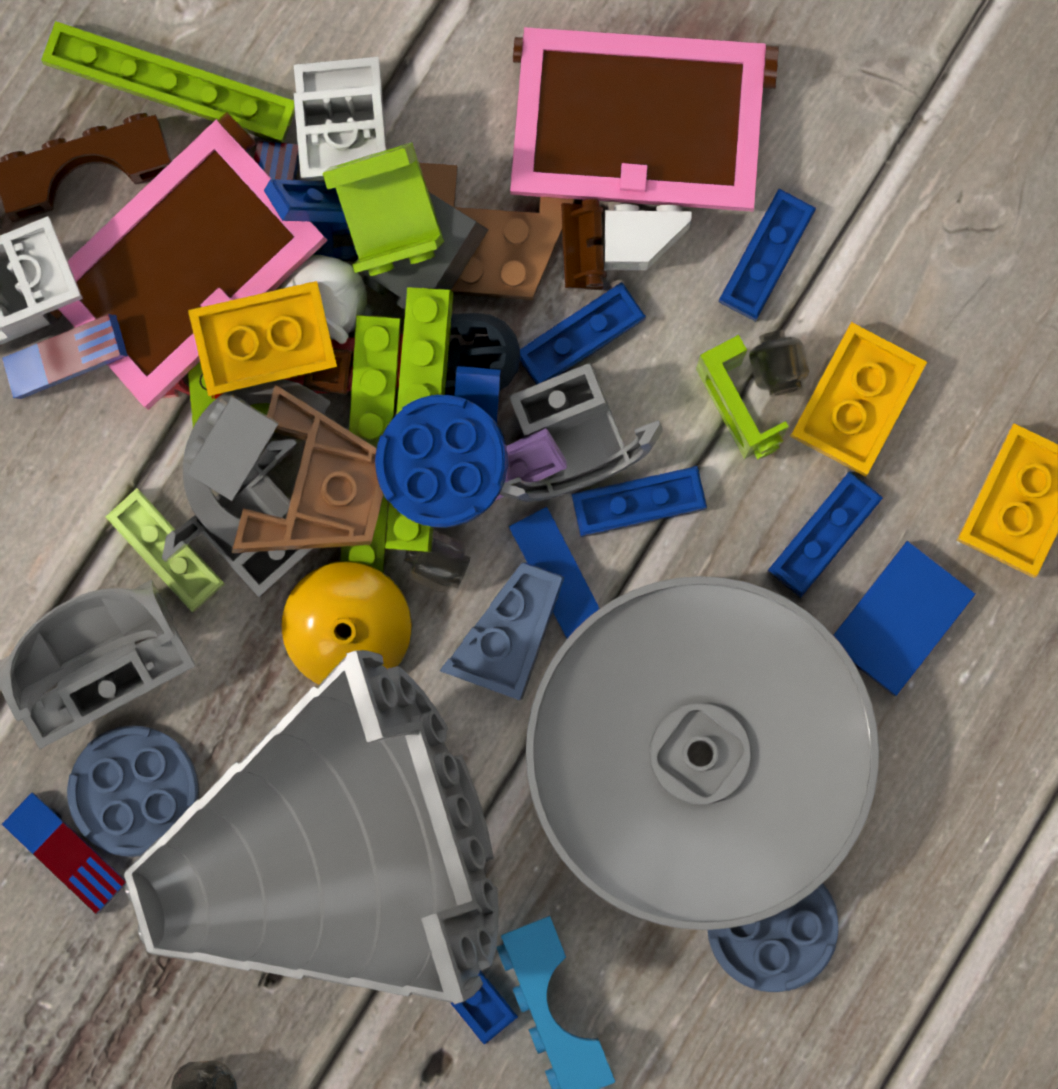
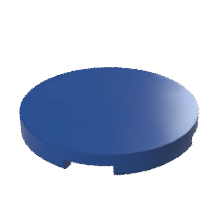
(441, 461)

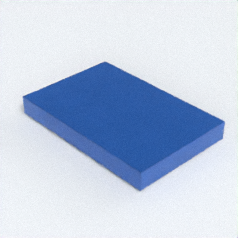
(902, 618)

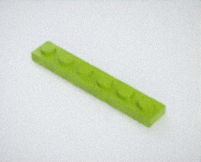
(167, 81)
(421, 375)
(373, 409)

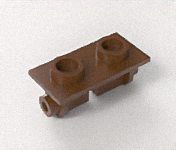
(583, 245)

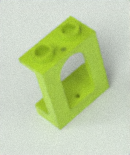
(713, 372)

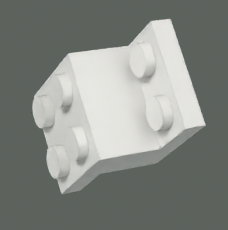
(338, 113)
(32, 279)

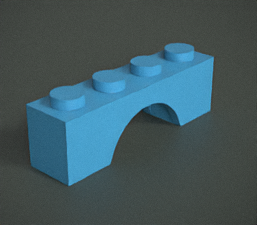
(534, 955)

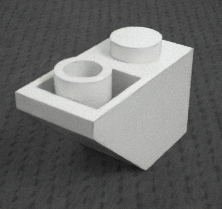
(641, 237)

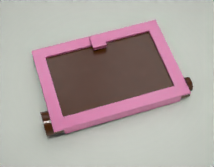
(639, 118)
(181, 245)

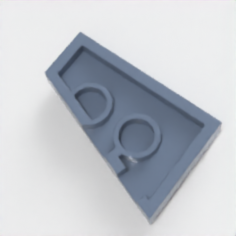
(509, 635)

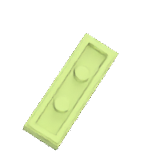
(146, 532)

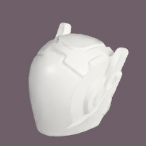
(340, 291)

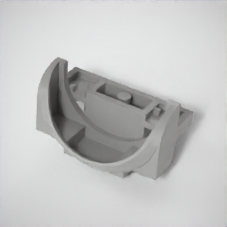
(93, 658)

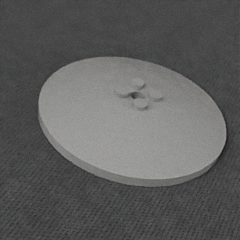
(785, 768)

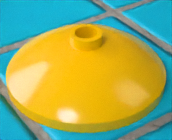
(348, 595)

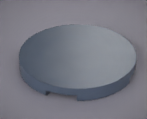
(130, 788)
(783, 948)

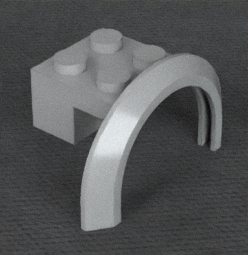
(583, 429)
(227, 446)
(260, 494)

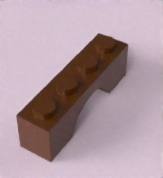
(32, 179)

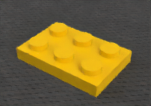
(262, 338)
(858, 399)
(1017, 503)

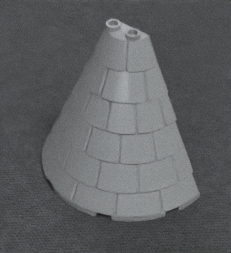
(333, 850)

